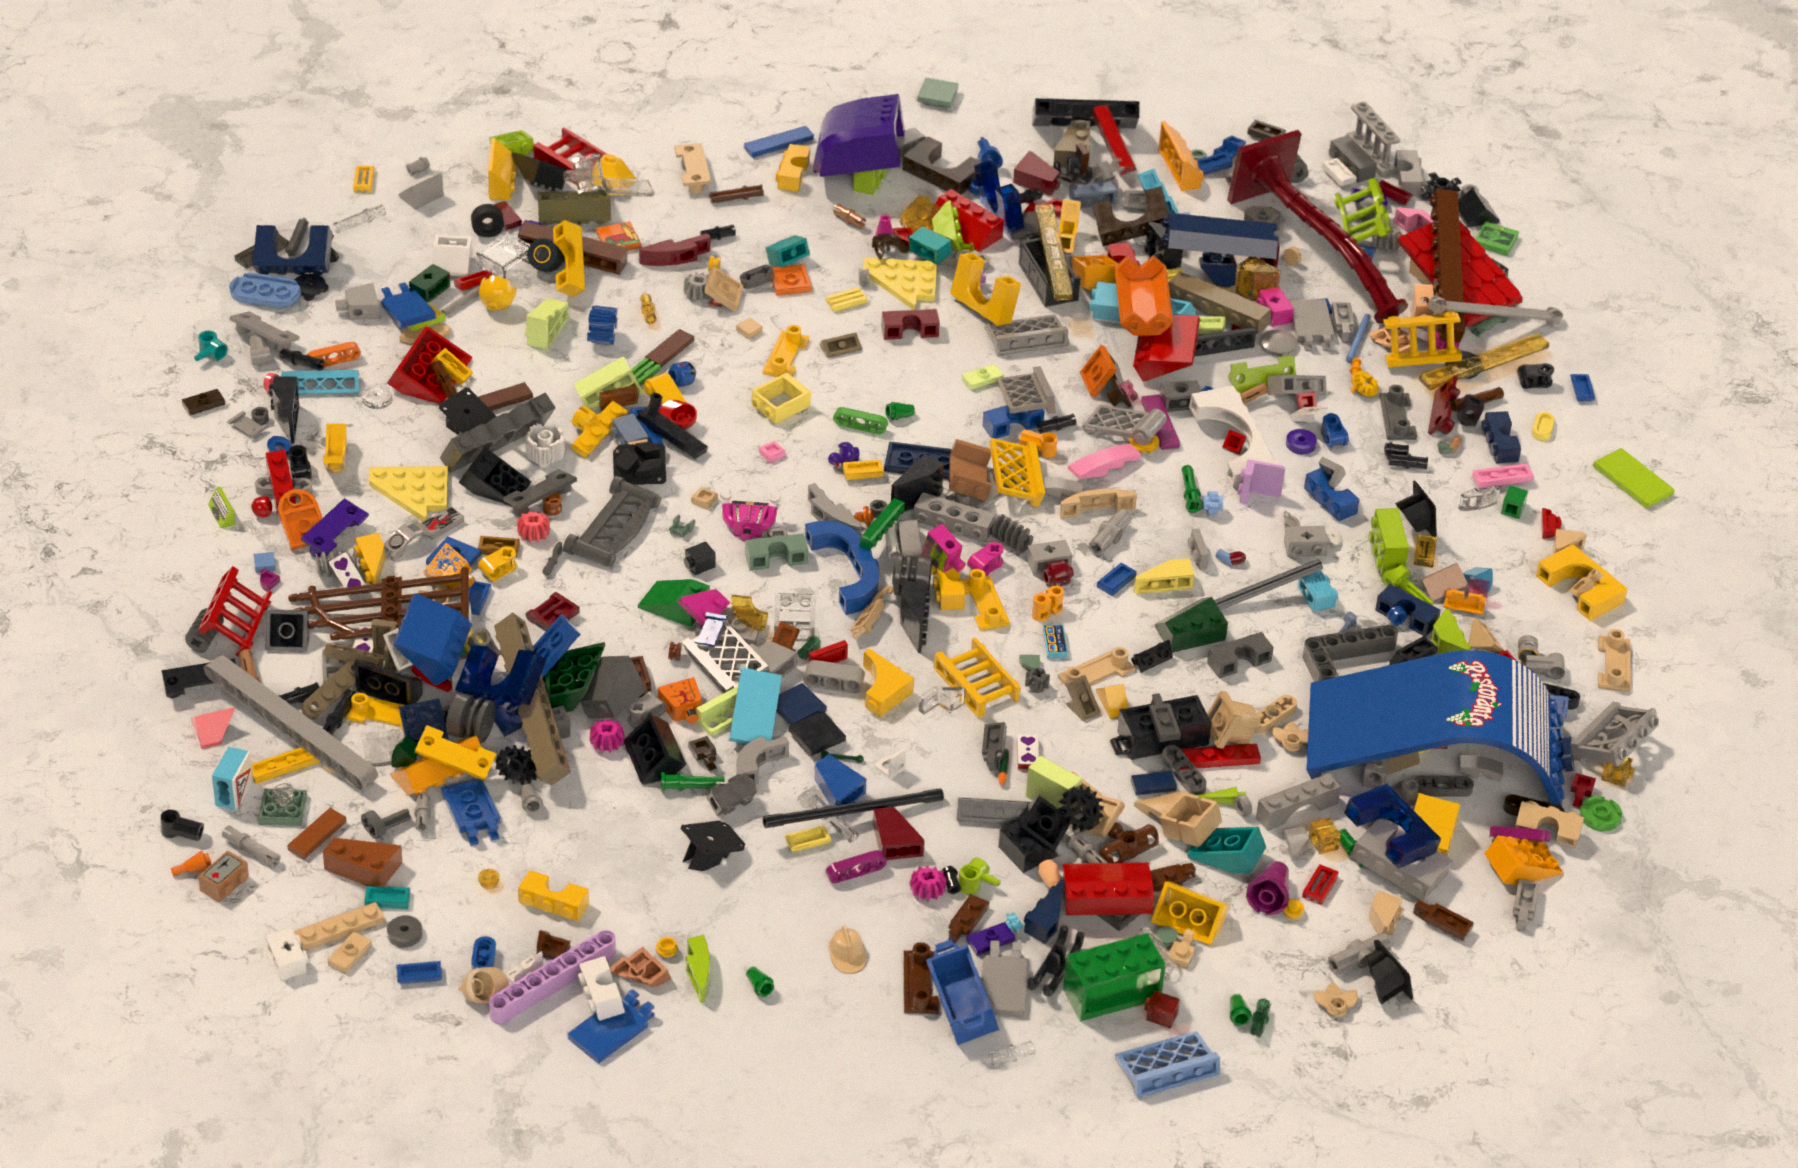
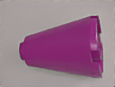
(1270, 889)

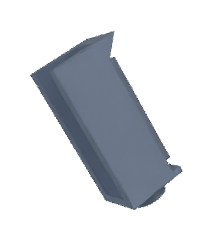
(1093, 193)

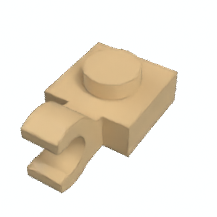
(1184, 951)

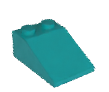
(1231, 849)

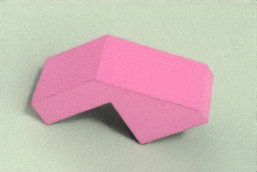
(1411, 218)

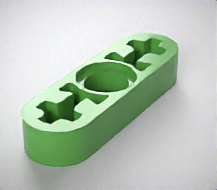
(846, 421)

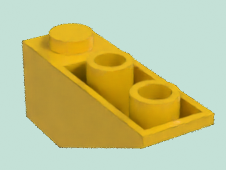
(371, 556)

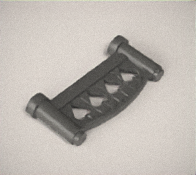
(623, 493)

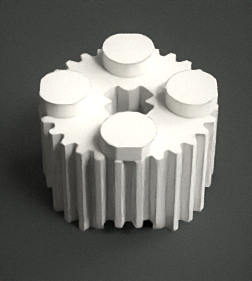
(545, 444)

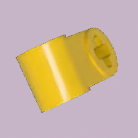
(498, 564)

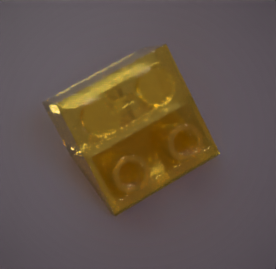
(1255, 276)

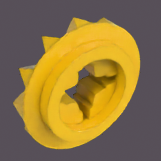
(1369, 389)
(1151, 446)

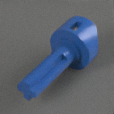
(989, 153)

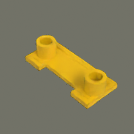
(785, 351)
(986, 600)
(373, 709)
(454, 755)

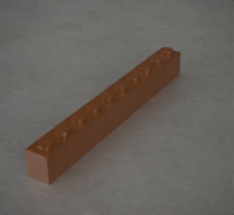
(1447, 255)

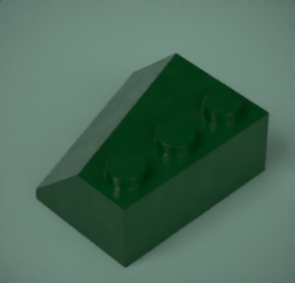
(1194, 626)
(572, 676)

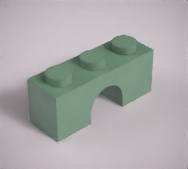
(789, 547)

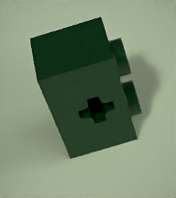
(430, 282)

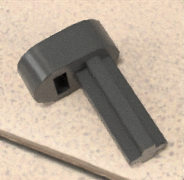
(377, 827)

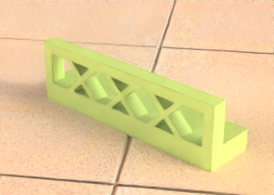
(715, 710)

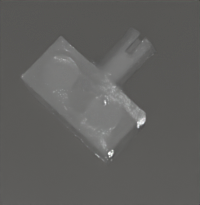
(586, 173)

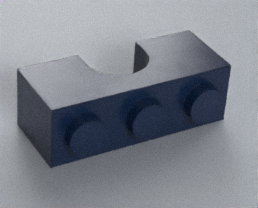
(1497, 430)
(1422, 613)

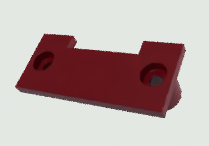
(1440, 411)

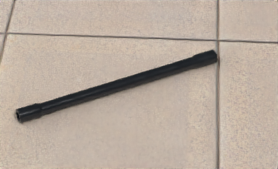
(781, 819)

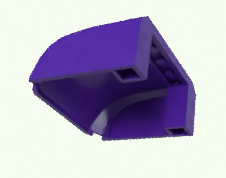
(860, 136)

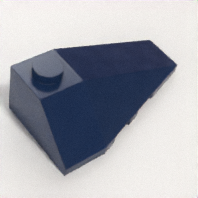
(1219, 268)

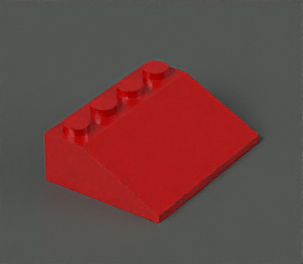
(1169, 351)
(414, 373)
(1108, 889)

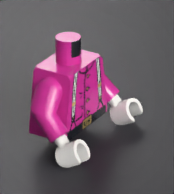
(749, 518)

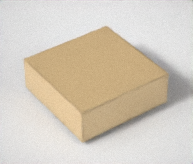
(749, 328)
(704, 498)

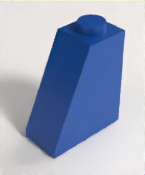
(838, 781)

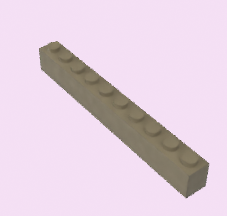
(537, 717)

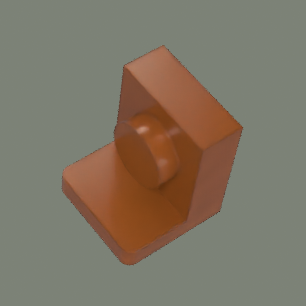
(786, 635)

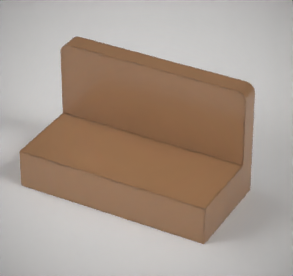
(1444, 580)

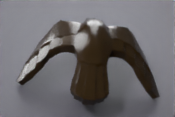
(886, 239)

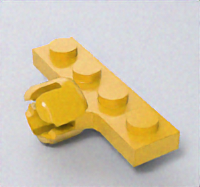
(594, 427)

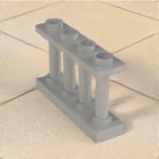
(1383, 134)

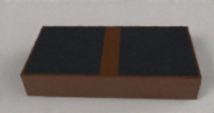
(1083, 156)

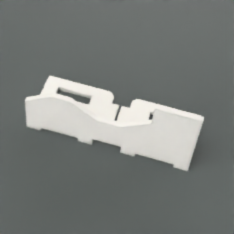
(525, 968)

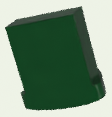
(403, 753)

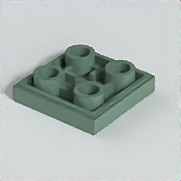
(937, 92)
(273, 814)

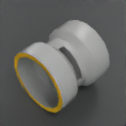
(1527, 646)

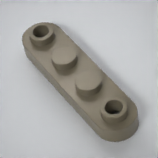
(329, 691)

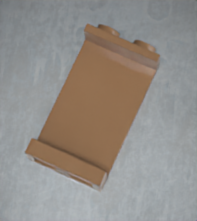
(969, 469)

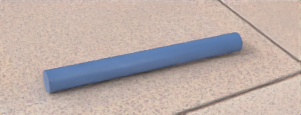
(1357, 340)

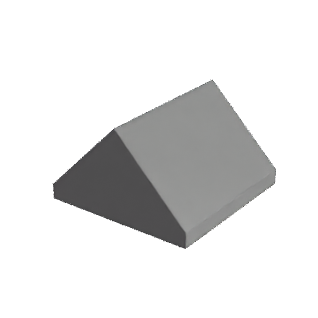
(423, 192)

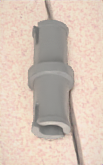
(422, 812)

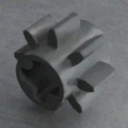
(1037, 680)

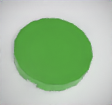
(1601, 813)

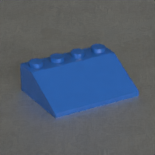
(432, 637)

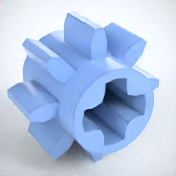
(1212, 502)

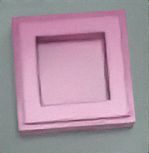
(772, 451)

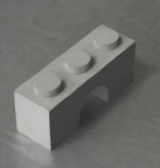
(1410, 171)

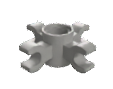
(1104, 171)

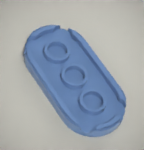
(265, 290)

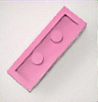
(1502, 475)

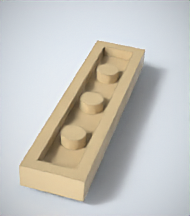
(340, 926)

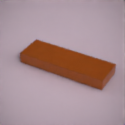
(317, 833)

